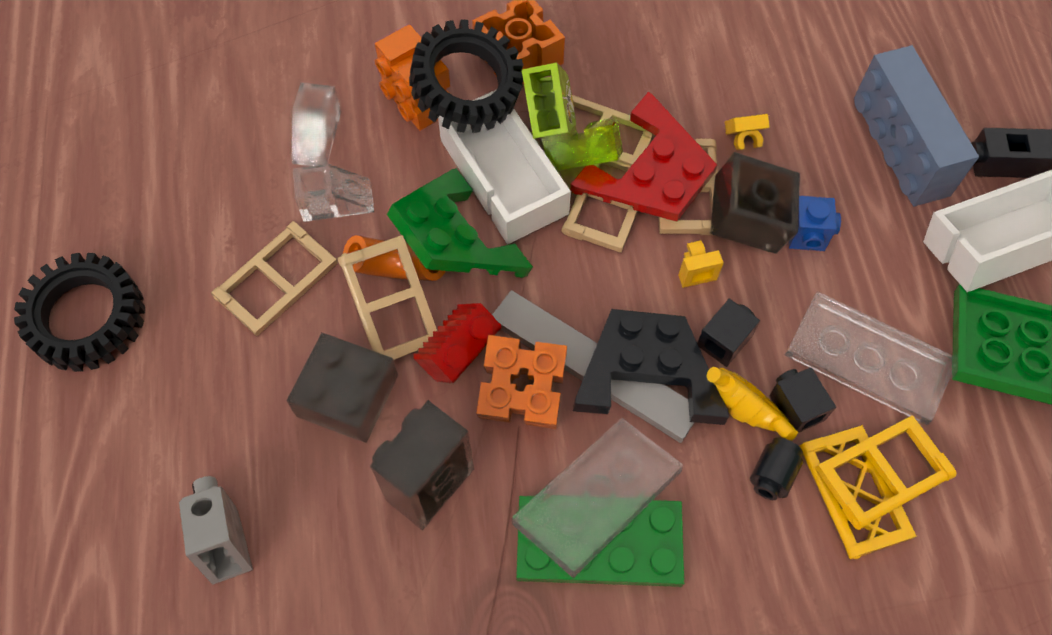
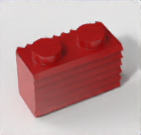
(457, 342)

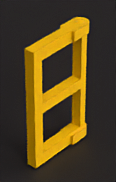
(852, 510)

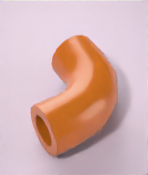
(389, 263)

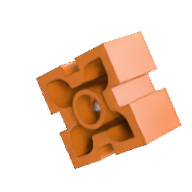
(524, 27)
(394, 65)
(507, 362)

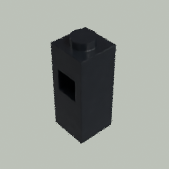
(1013, 152)

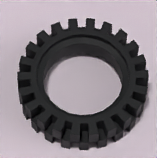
(465, 40)
(39, 302)

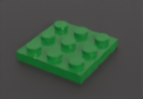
(1002, 343)

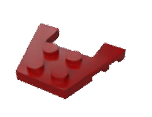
(663, 176)

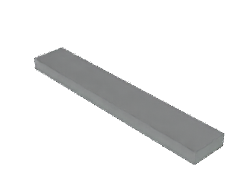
(649, 401)

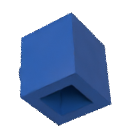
(816, 223)

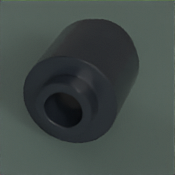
(777, 469)

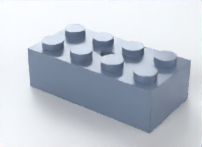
(914, 126)

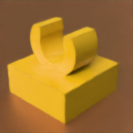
(747, 126)
(699, 266)

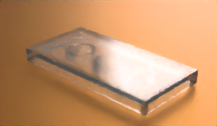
(872, 357)
(596, 496)

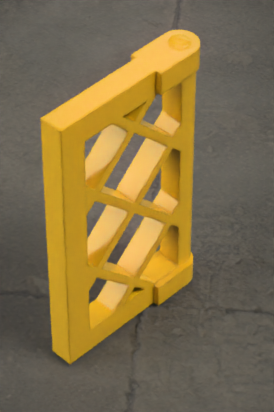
(871, 544)

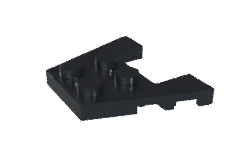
(650, 351)

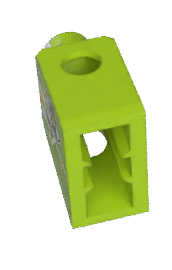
(549, 100)

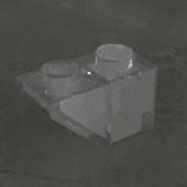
(314, 124)
(331, 192)

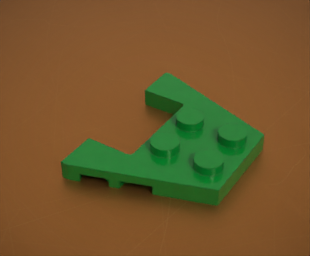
(444, 237)

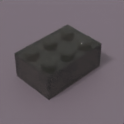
(423, 463)

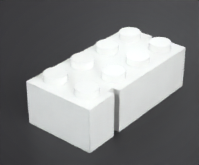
(509, 175)
(995, 232)

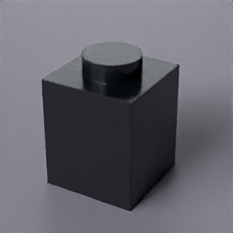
(728, 332)
(802, 398)

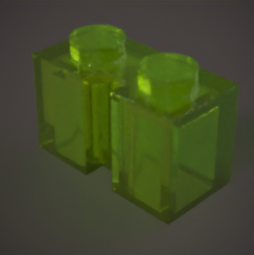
(596, 145)

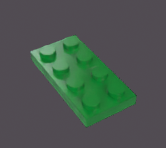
(641, 554)

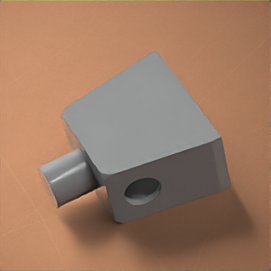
(213, 532)

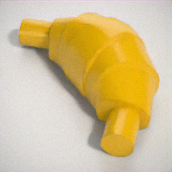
(749, 404)

